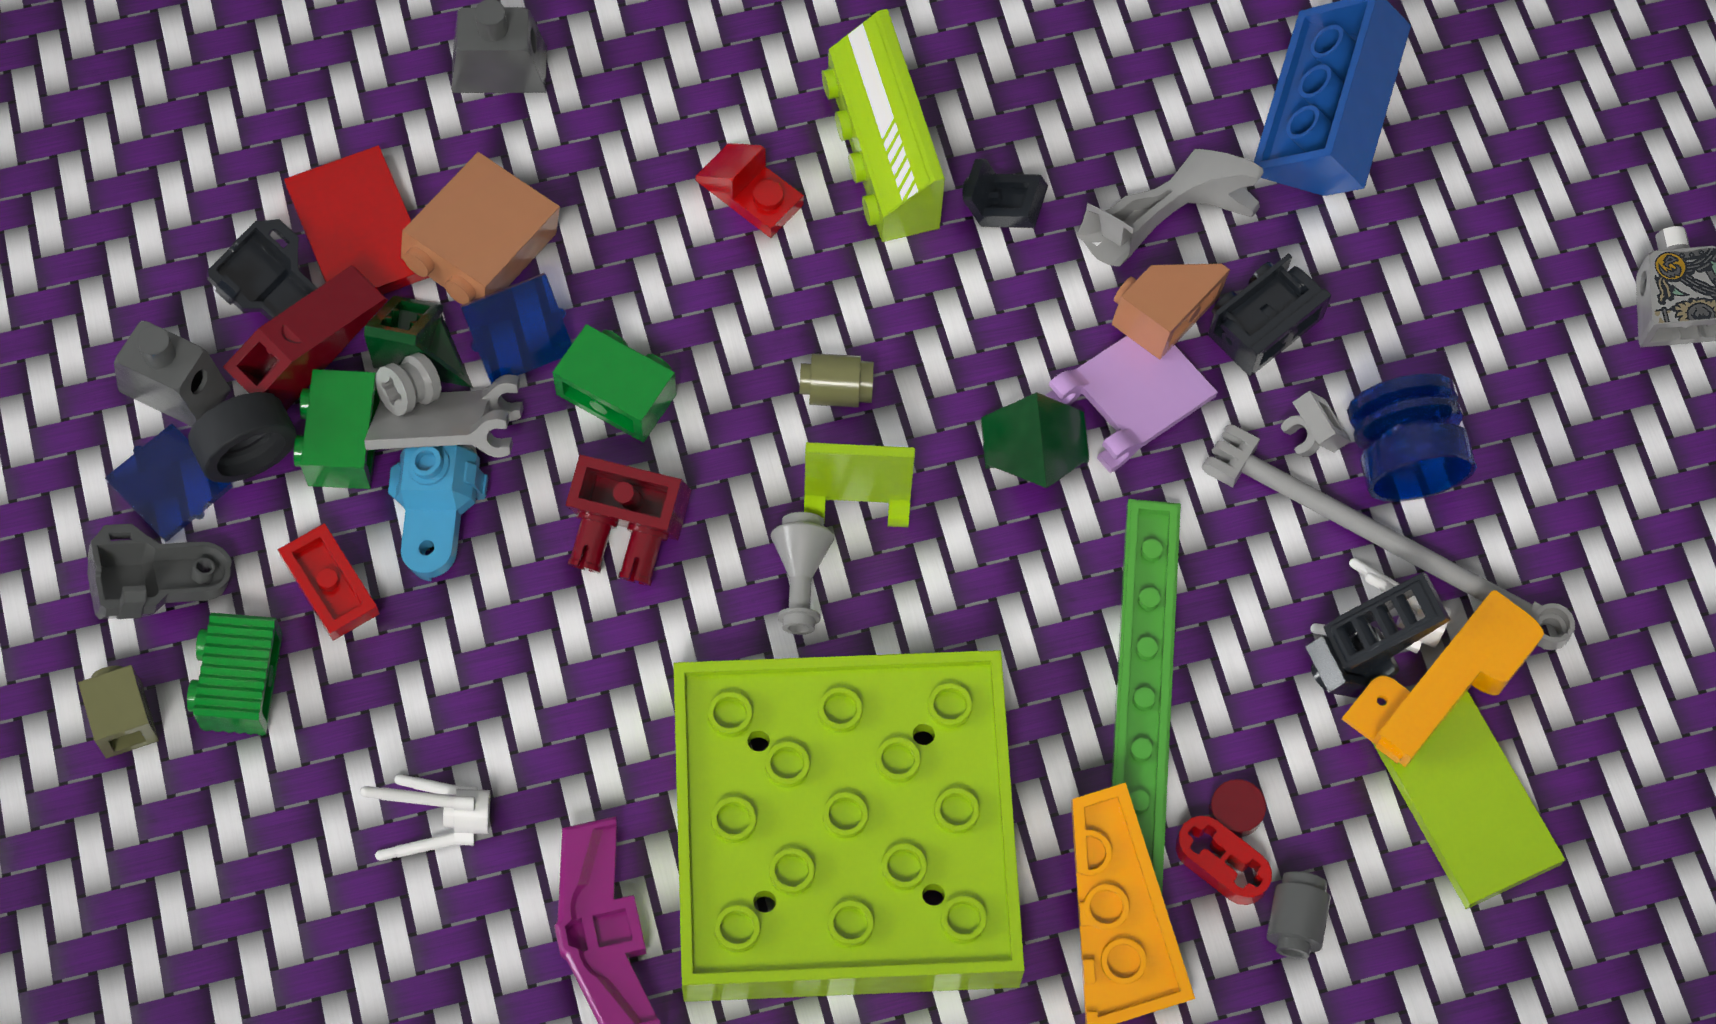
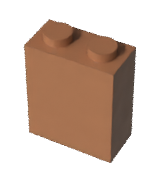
(479, 231)

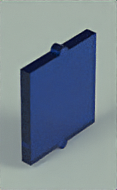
(517, 328)
(166, 483)

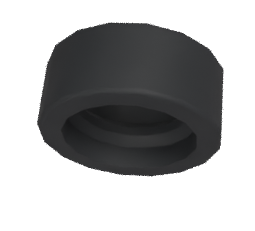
(242, 437)

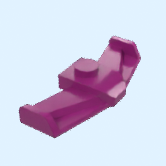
(597, 930)

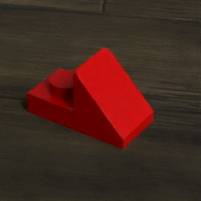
(751, 189)

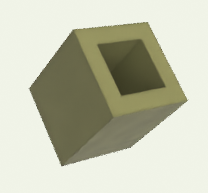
(117, 710)

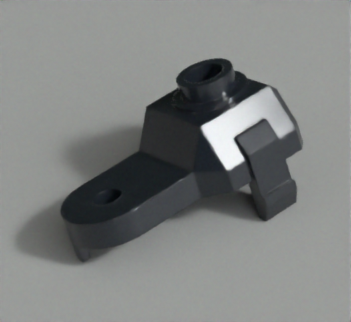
(261, 273)

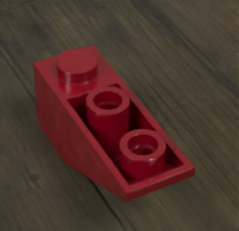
(305, 337)

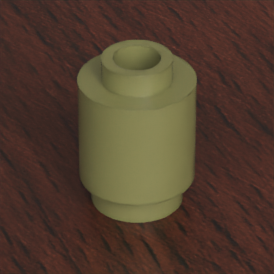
(837, 380)

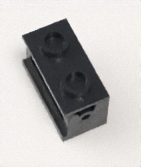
(1267, 314)

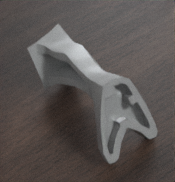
(1202, 179)

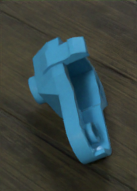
(435, 491)

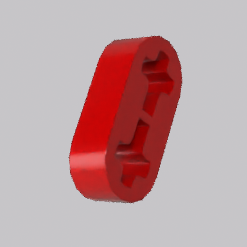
(1231, 850)

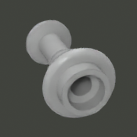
(801, 546)

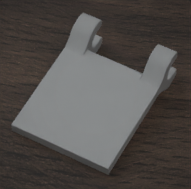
(451, 420)

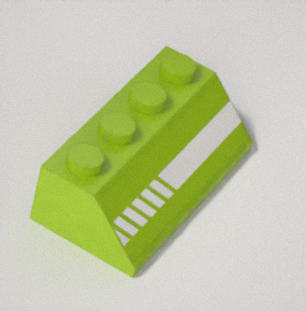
(885, 130)

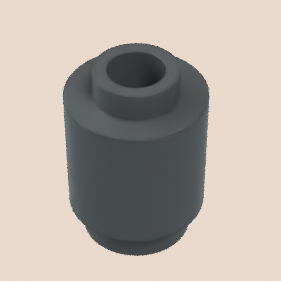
(1299, 915)

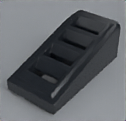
(1343, 628)

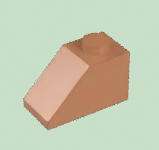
(1166, 303)

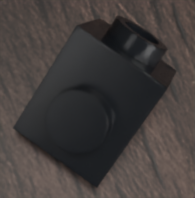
(1003, 198)
(1334, 678)

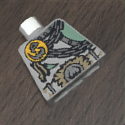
(1676, 292)

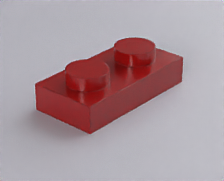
(328, 582)

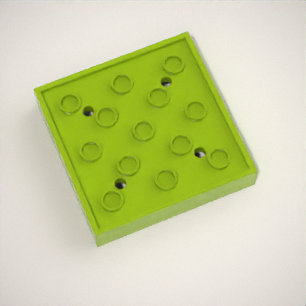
(845, 826)

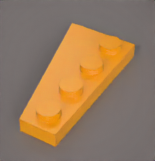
(1123, 923)

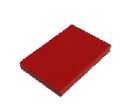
(354, 218)

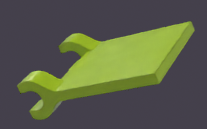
(859, 475)

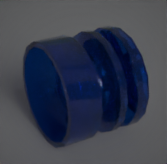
(1411, 437)

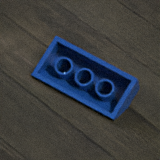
(1333, 96)

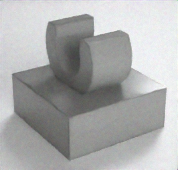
(1319, 421)

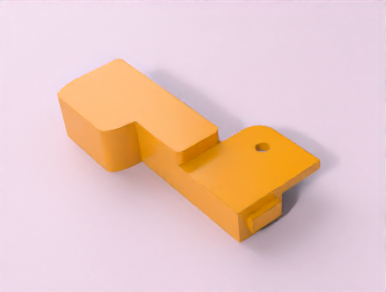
(1480, 655)

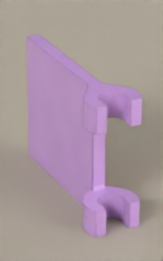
(1134, 394)

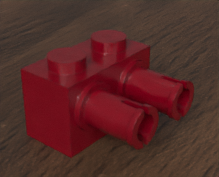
(628, 497)

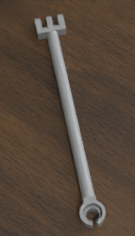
(1242, 460)

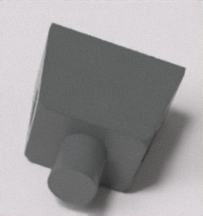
(498, 51)
(163, 369)

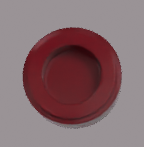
(1238, 806)

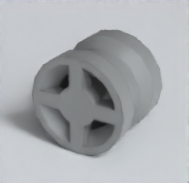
(408, 384)

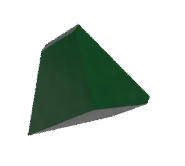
(412, 327)
(1035, 439)

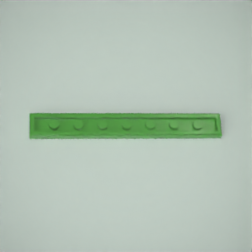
(1147, 666)

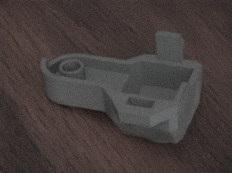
(142, 575)

